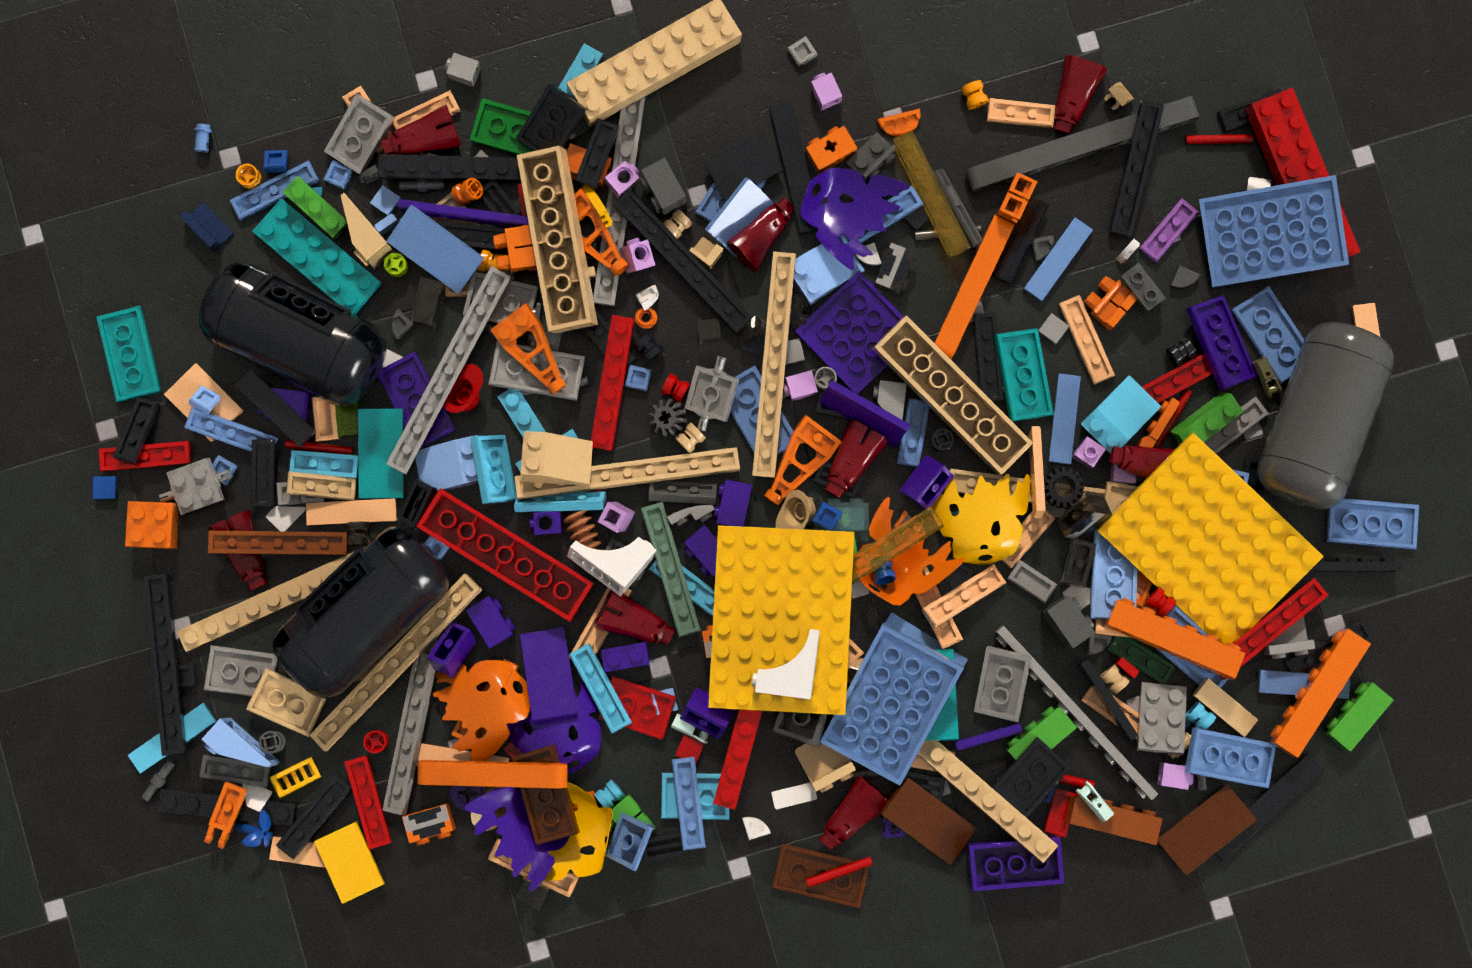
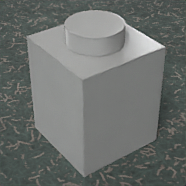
(462, 69)

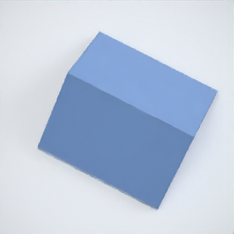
(629, 841)

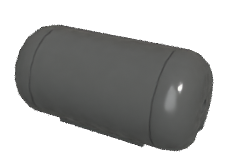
(1325, 415)

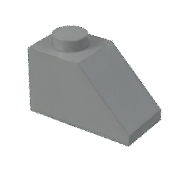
(890, 397)

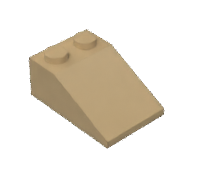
(369, 244)
(555, 459)

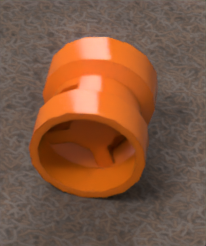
(467, 191)

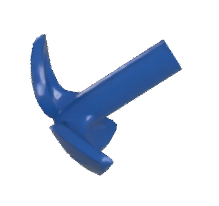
(257, 834)

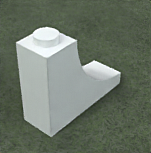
(614, 567)
(793, 678)

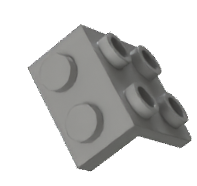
(1291, 640)

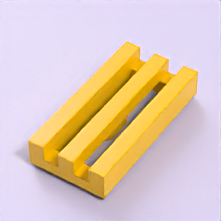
(598, 205)

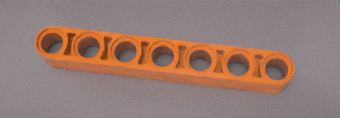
(973, 285)
(493, 774)

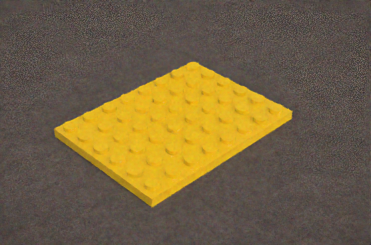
(1210, 541)
(766, 600)

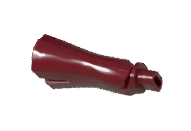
(1077, 87)
(425, 134)
(756, 239)
(853, 457)
(1138, 459)
(247, 566)
(630, 619)
(858, 807)

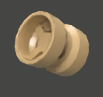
(677, 223)
(694, 435)
(1114, 679)

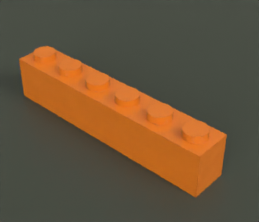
(1175, 639)
(1320, 692)

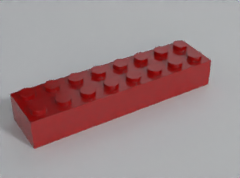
(1290, 146)
(505, 555)

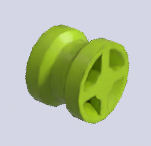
(393, 261)

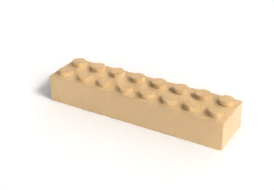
(654, 61)
(557, 239)
(952, 395)

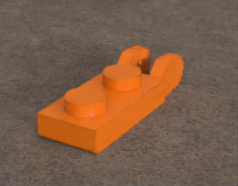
(1157, 426)
(226, 812)

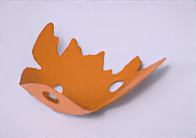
(914, 558)
(484, 708)

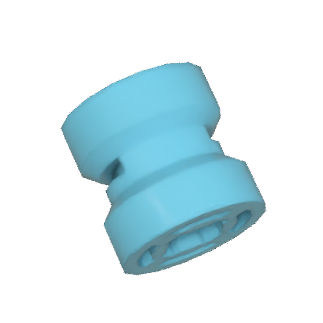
(1199, 716)
(610, 794)

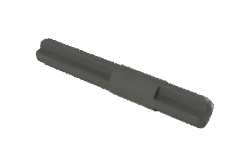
(958, 209)

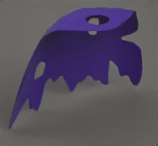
(848, 218)
(557, 732)
(516, 833)

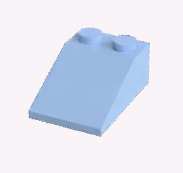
(820, 273)
(447, 464)
(233, 741)

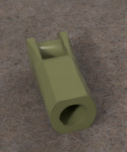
(1266, 374)

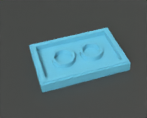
(493, 469)
(707, 788)

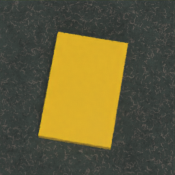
(349, 862)

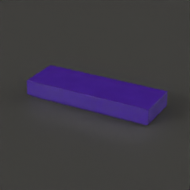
(987, 736)

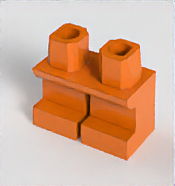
(1017, 198)
(519, 247)
(1114, 303)

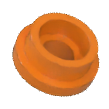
(646, 325)

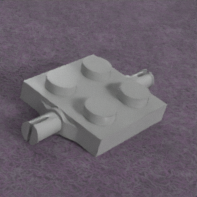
(711, 393)
(195, 486)

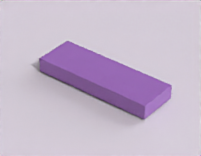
(1168, 230)

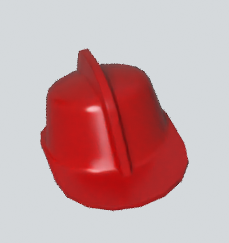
(465, 391)

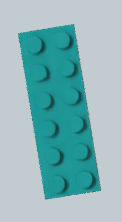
(316, 257)

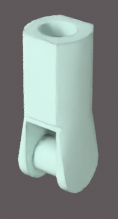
(688, 729)
(1096, 804)

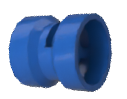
(884, 574)

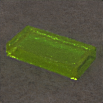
(347, 420)

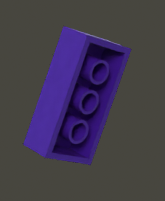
(1009, 865)

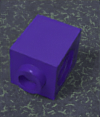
(555, 529)

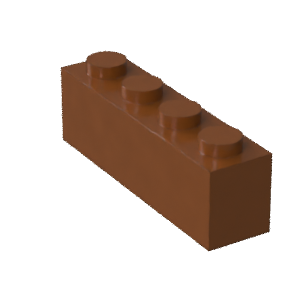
(1123, 822)

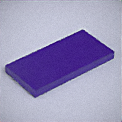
(1221, 343)
(405, 384)
(858, 408)
(548, 674)

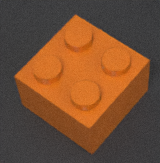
(152, 525)

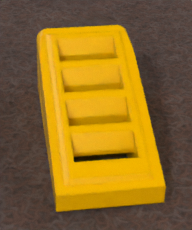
(283, 774)

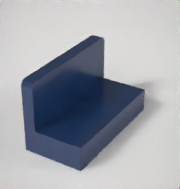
(207, 226)

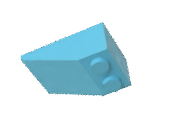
(1120, 414)

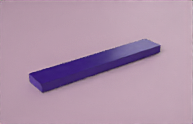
(465, 214)

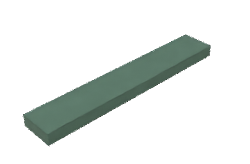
(670, 569)

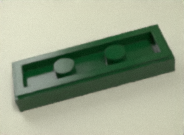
(1141, 658)

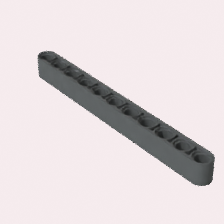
(1074, 146)

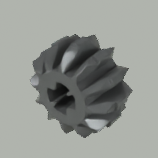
(662, 412)

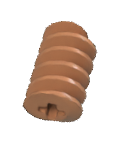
(582, 529)

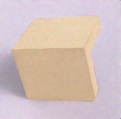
(707, 252)

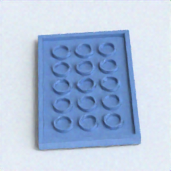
(1274, 231)
(892, 704)

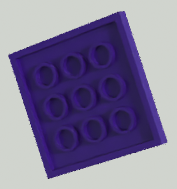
(848, 329)

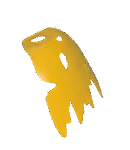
(978, 513)
(594, 827)

